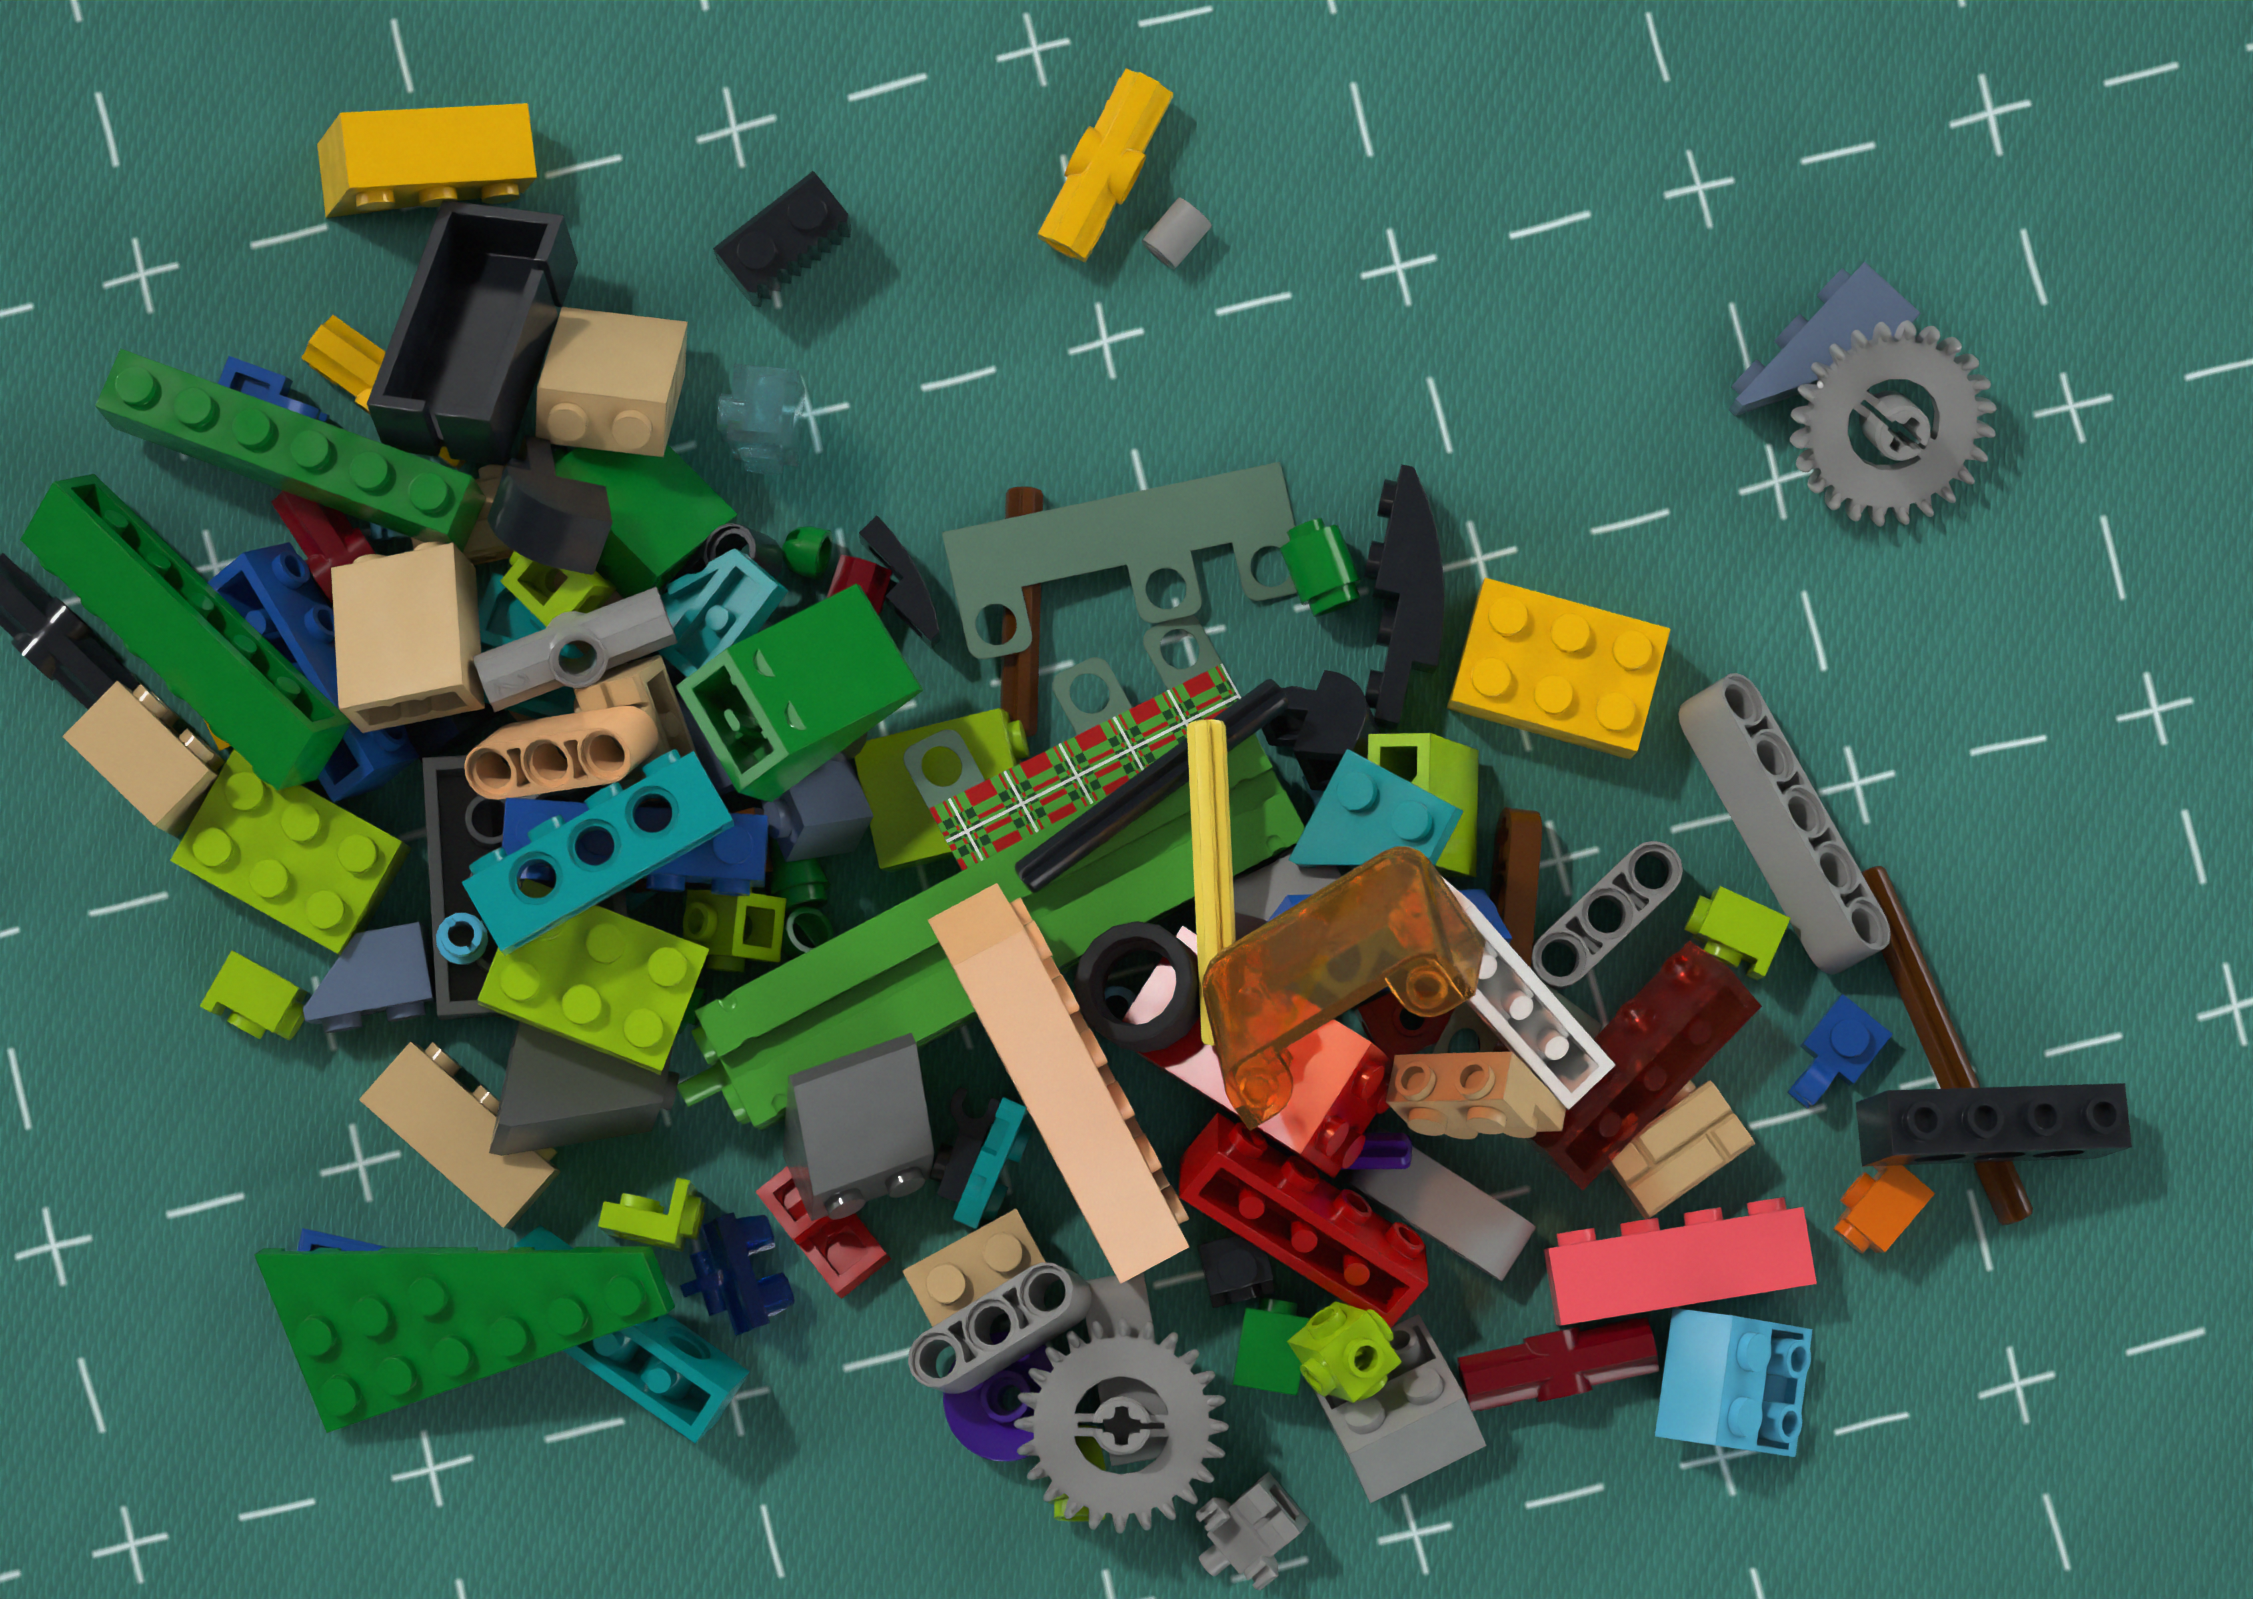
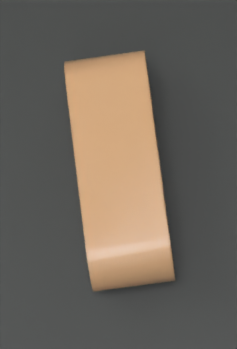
(582, 737)

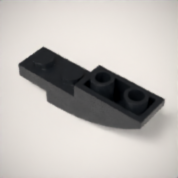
(1410, 573)

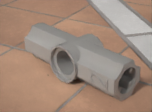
(534, 663)

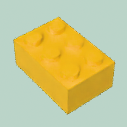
(1558, 668)

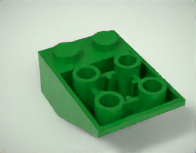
(798, 692)

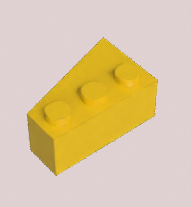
(425, 157)

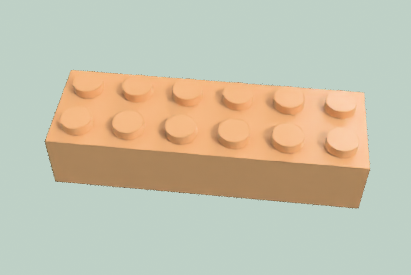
(1063, 1079)

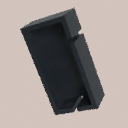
(473, 332)

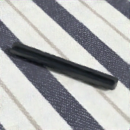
(1143, 792)

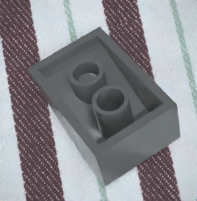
(858, 1129)

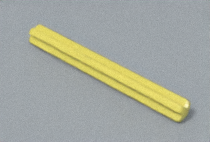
(1210, 848)

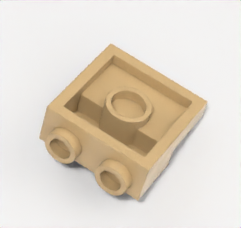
(1472, 1095)

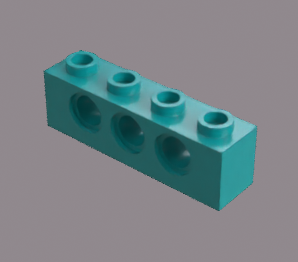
(695, 819)
(659, 1364)

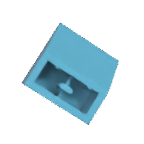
(1734, 1382)

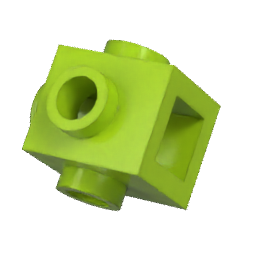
(735, 928)
(1345, 1352)

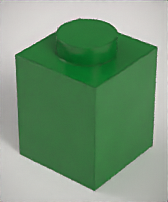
(1263, 1352)

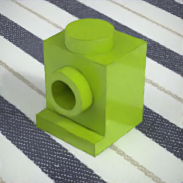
(536, 590)
(1737, 930)
(256, 998)

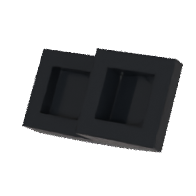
(910, 596)

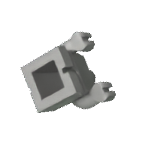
(1251, 1530)

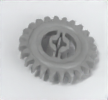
(1925, 465)
(1057, 1425)

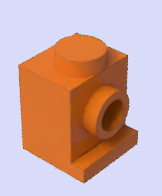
(1880, 1207)

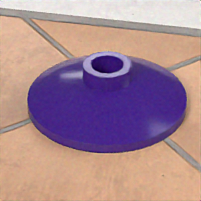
(980, 1416)

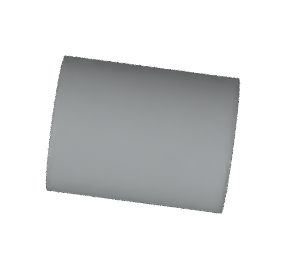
(1176, 233)

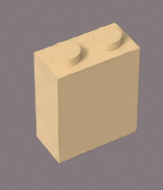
(611, 381)
(406, 636)

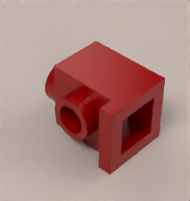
(1383, 1027)

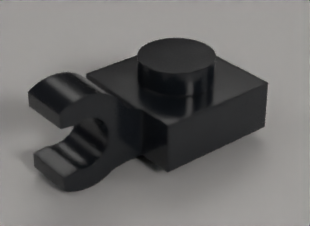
(956, 1162)

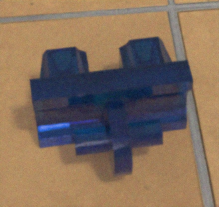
(727, 1276)

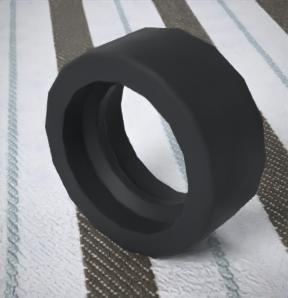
(1100, 961)

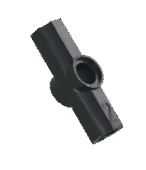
(56, 638)

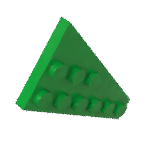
(434, 1318)

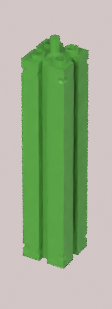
(897, 979)

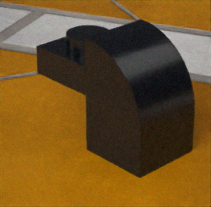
(548, 515)
(1323, 726)

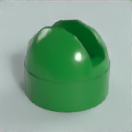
(808, 551)
(804, 931)

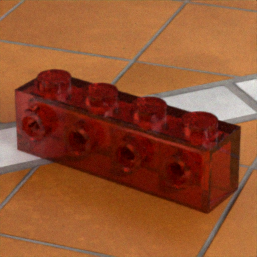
(1656, 1049)

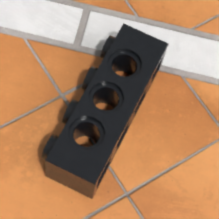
(1993, 1124)

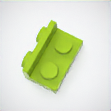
(644, 1222)

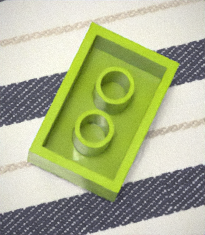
(291, 855)
(599, 983)

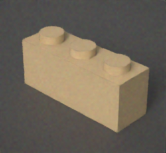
(455, 1132)

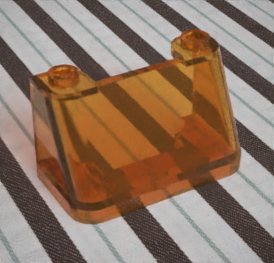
(1366, 931)

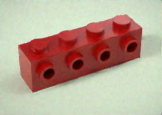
(1303, 1219)

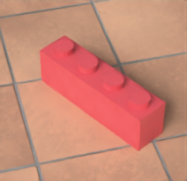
(1679, 1265)

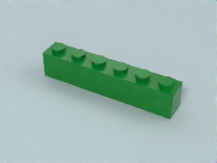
(290, 451)
(185, 631)

